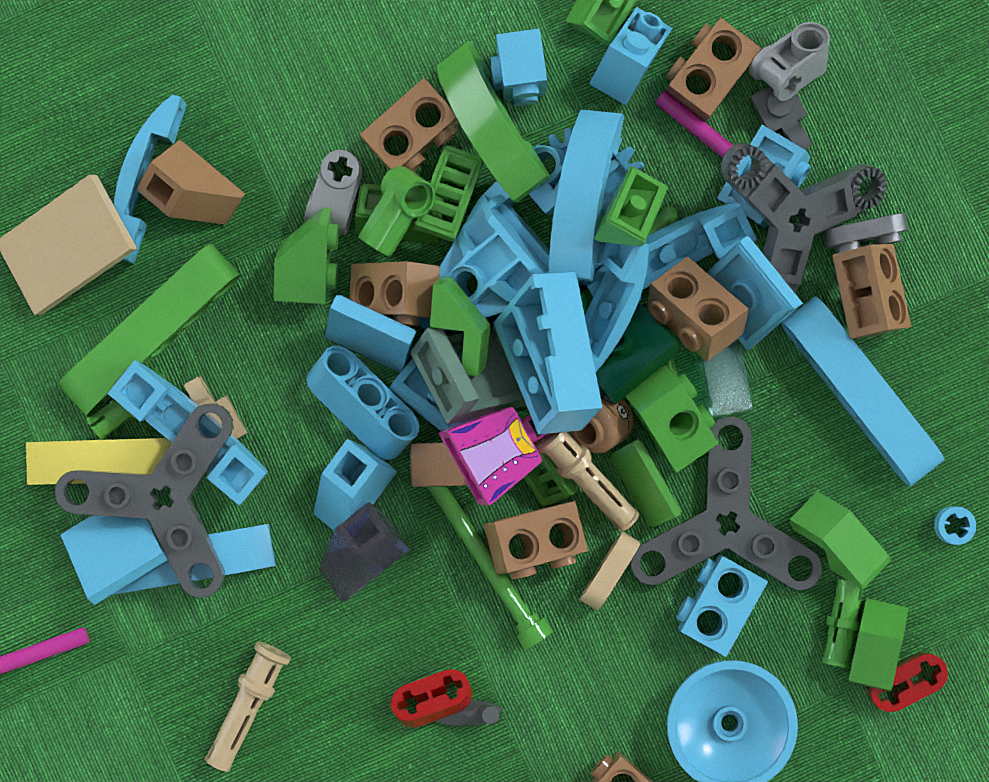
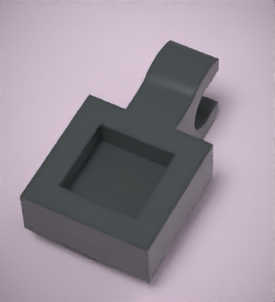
(781, 115)

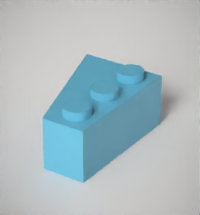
(551, 352)

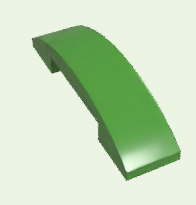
(488, 123)

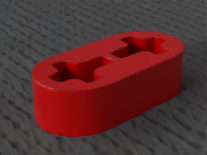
(914, 690)
(431, 698)

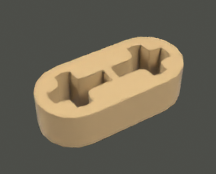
(609, 571)

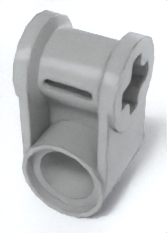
(793, 60)
(335, 194)

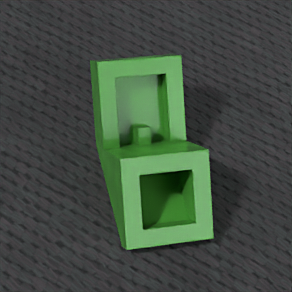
(455, 311)
(847, 543)

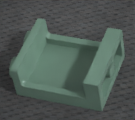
(455, 392)

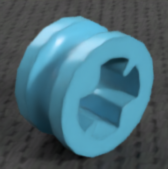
(953, 538)

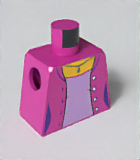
(493, 452)

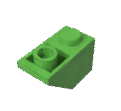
(304, 264)

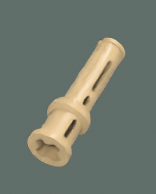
(575, 464)
(254, 689)

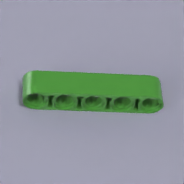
(150, 327)

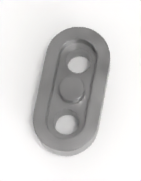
(884, 229)

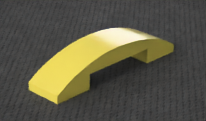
(54, 458)

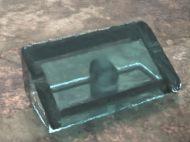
(726, 381)

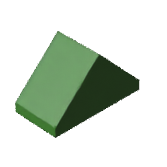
(878, 645)

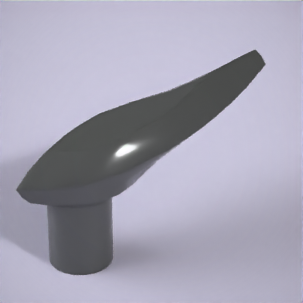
(474, 714)

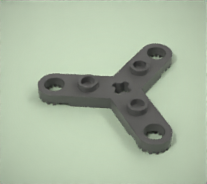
(778, 198)
(177, 525)
(754, 540)

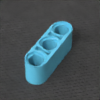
(362, 402)

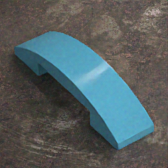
(161, 125)
(582, 192)
(694, 236)
(615, 297)
(167, 409)
(237, 550)

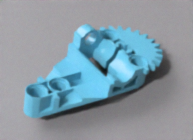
(501, 245)

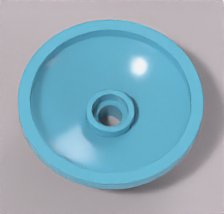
(763, 729)

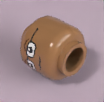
(607, 427)

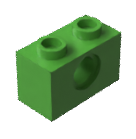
(676, 438)

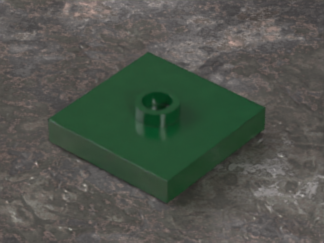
(636, 356)

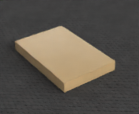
(66, 245)

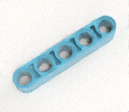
(862, 391)

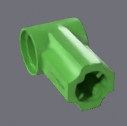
(397, 209)

